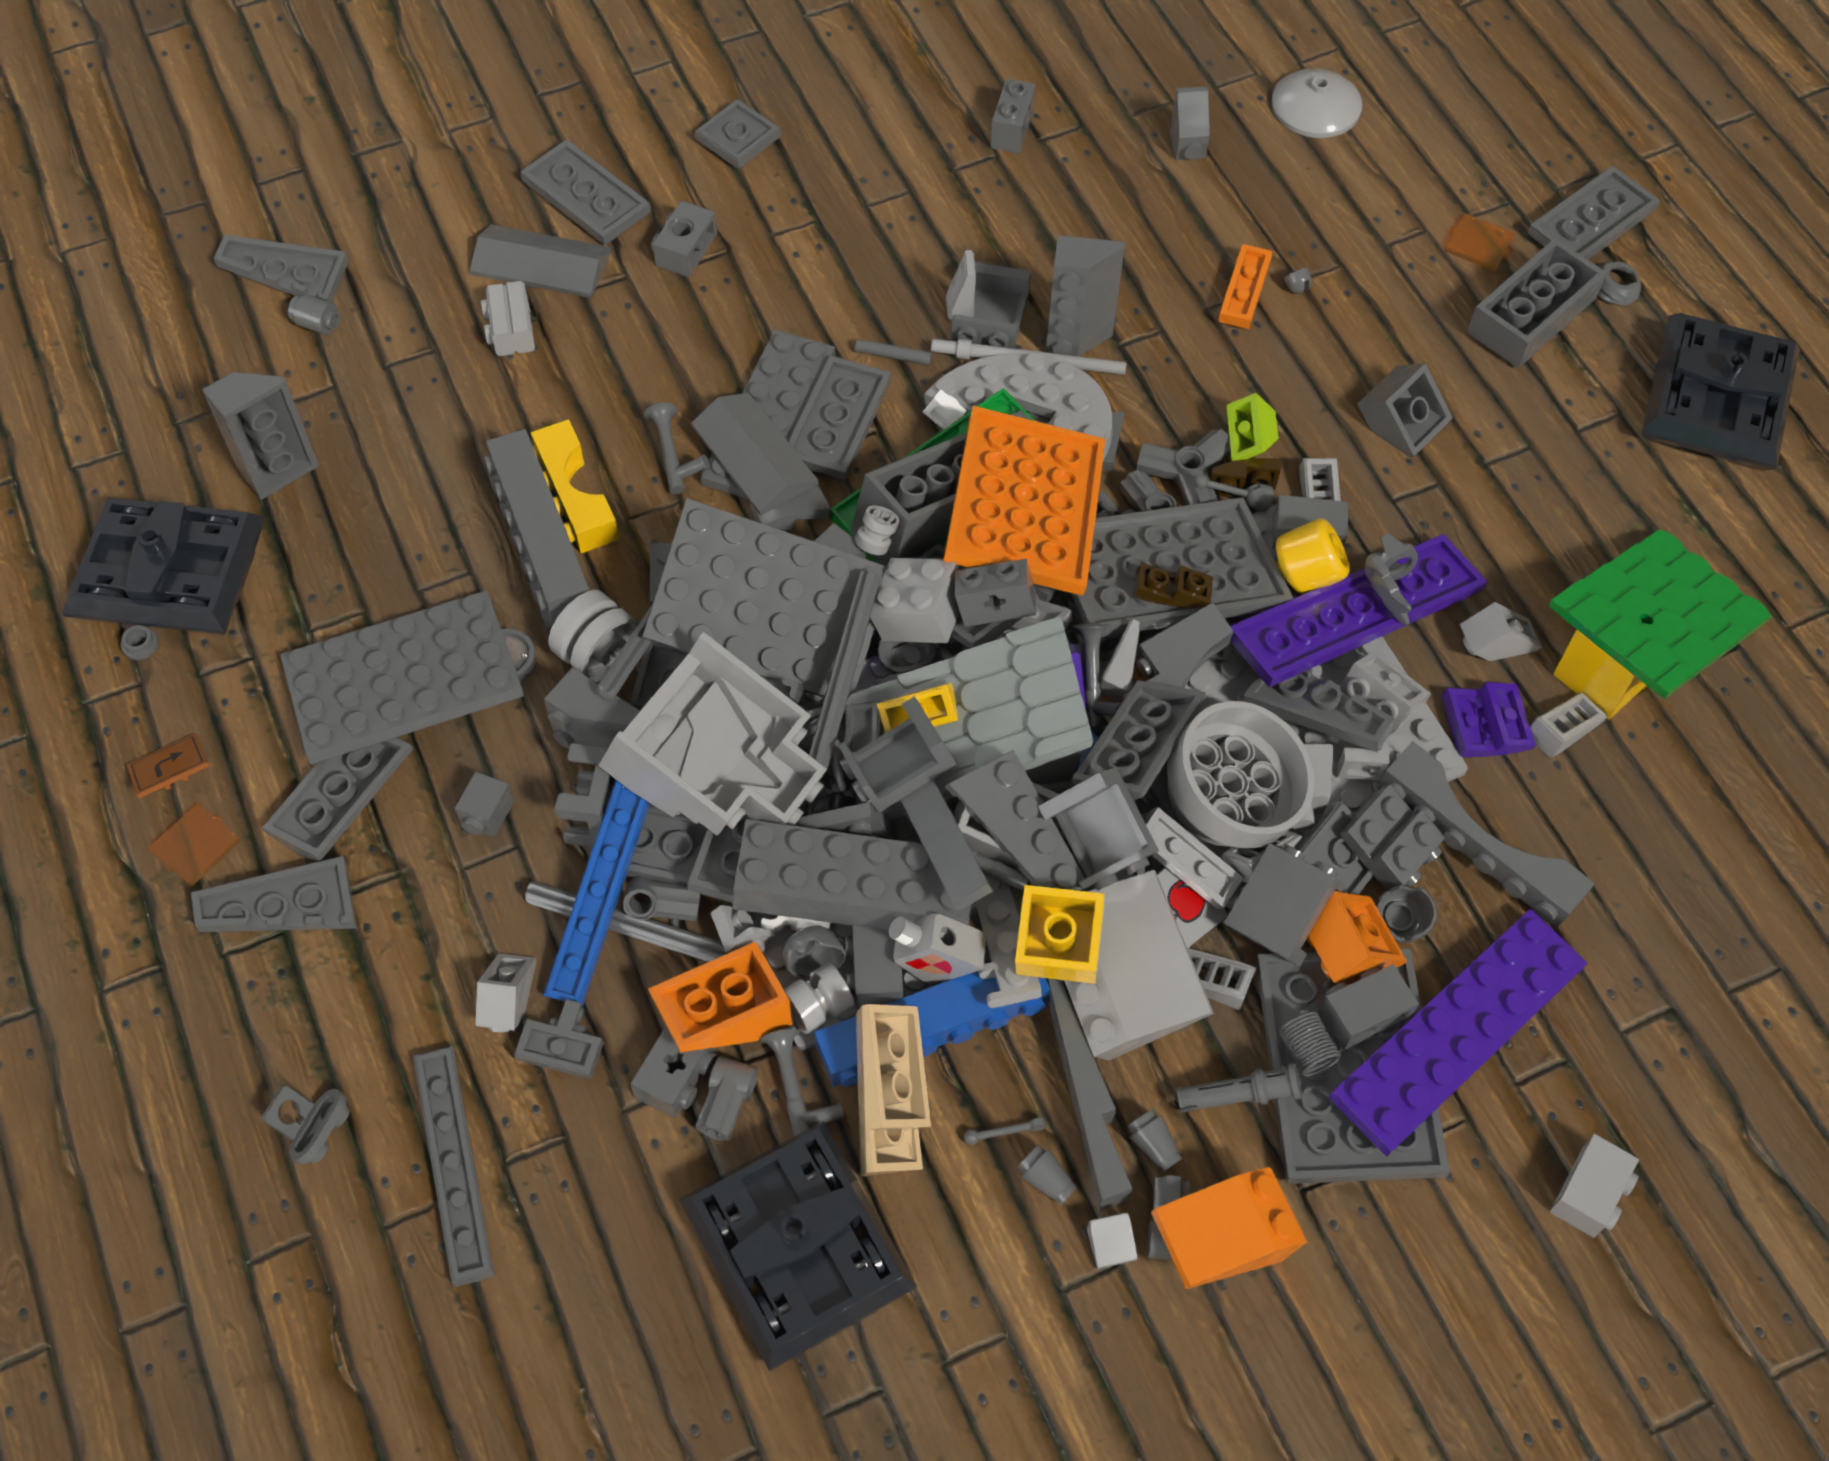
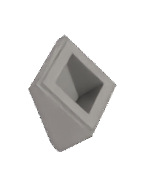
(1112, 1240)

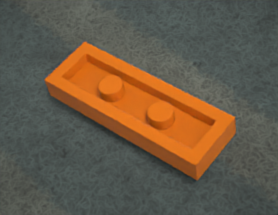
(1245, 286)

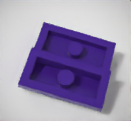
(1488, 720)

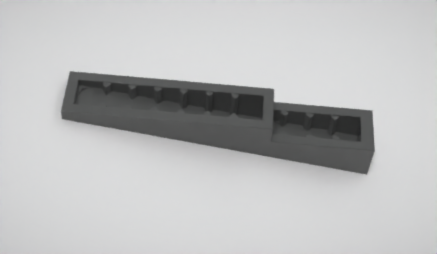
(1090, 1103)

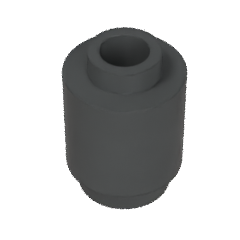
(314, 313)

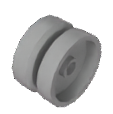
(591, 633)

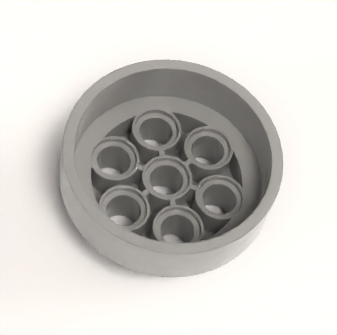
(1239, 776)

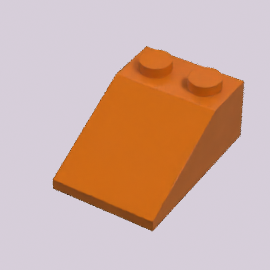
(723, 1001)
(1229, 1228)

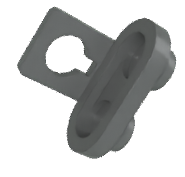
(315, 1123)

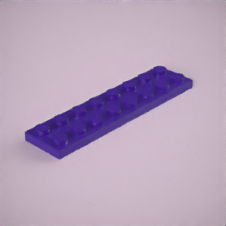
(1350, 613)
(1457, 1032)

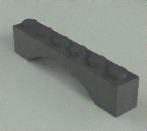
(1545, 884)

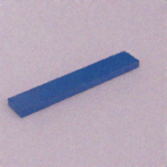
(597, 896)

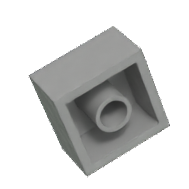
(916, 601)

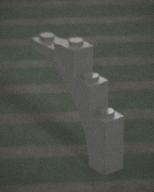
(1172, 661)

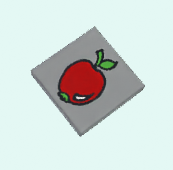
(1192, 912)

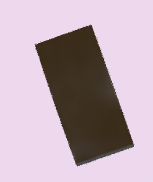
(1246, 473)
(1180, 589)

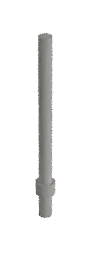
(965, 348)

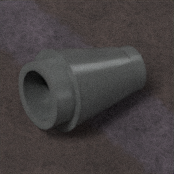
(1155, 1140)
(1046, 1174)

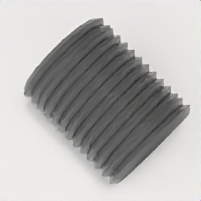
(1309, 1043)

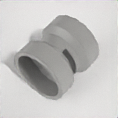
(877, 528)

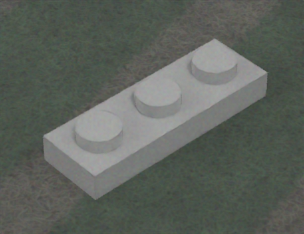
(1191, 860)

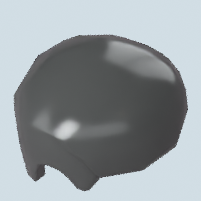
(1407, 912)
(812, 949)

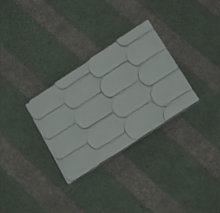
(1007, 698)

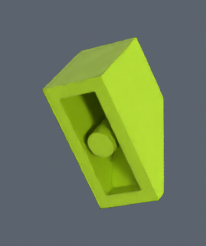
(1251, 427)

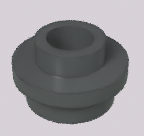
(135, 636)

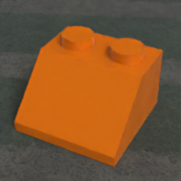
(1353, 938)

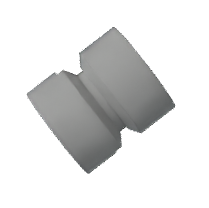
(818, 997)

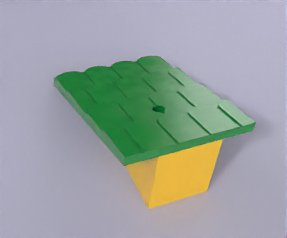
(1650, 622)

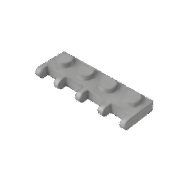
(1001, 922)

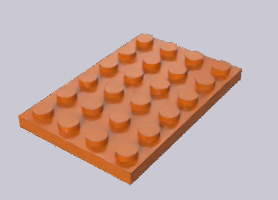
(1026, 496)

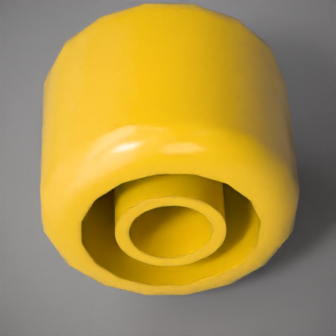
(1311, 556)

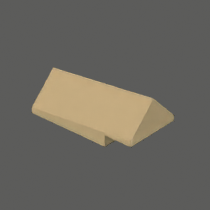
(890, 1089)

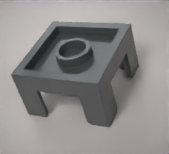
(592, 798)

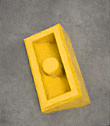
(936, 702)

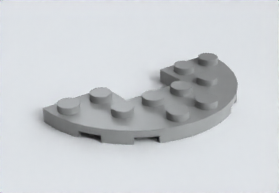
(1038, 385)

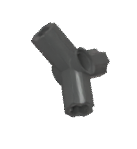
(1187, 463)

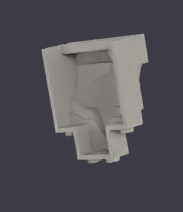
(717, 745)

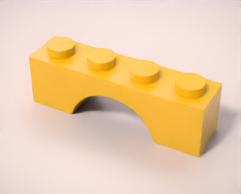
(586, 515)

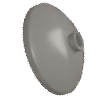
(1316, 103)

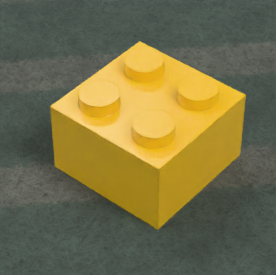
(1059, 934)

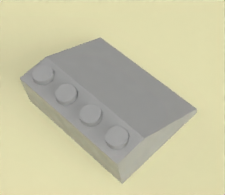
(1143, 972)

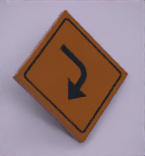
(167, 766)

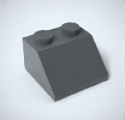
(1406, 408)

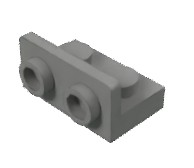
(1384, 687)

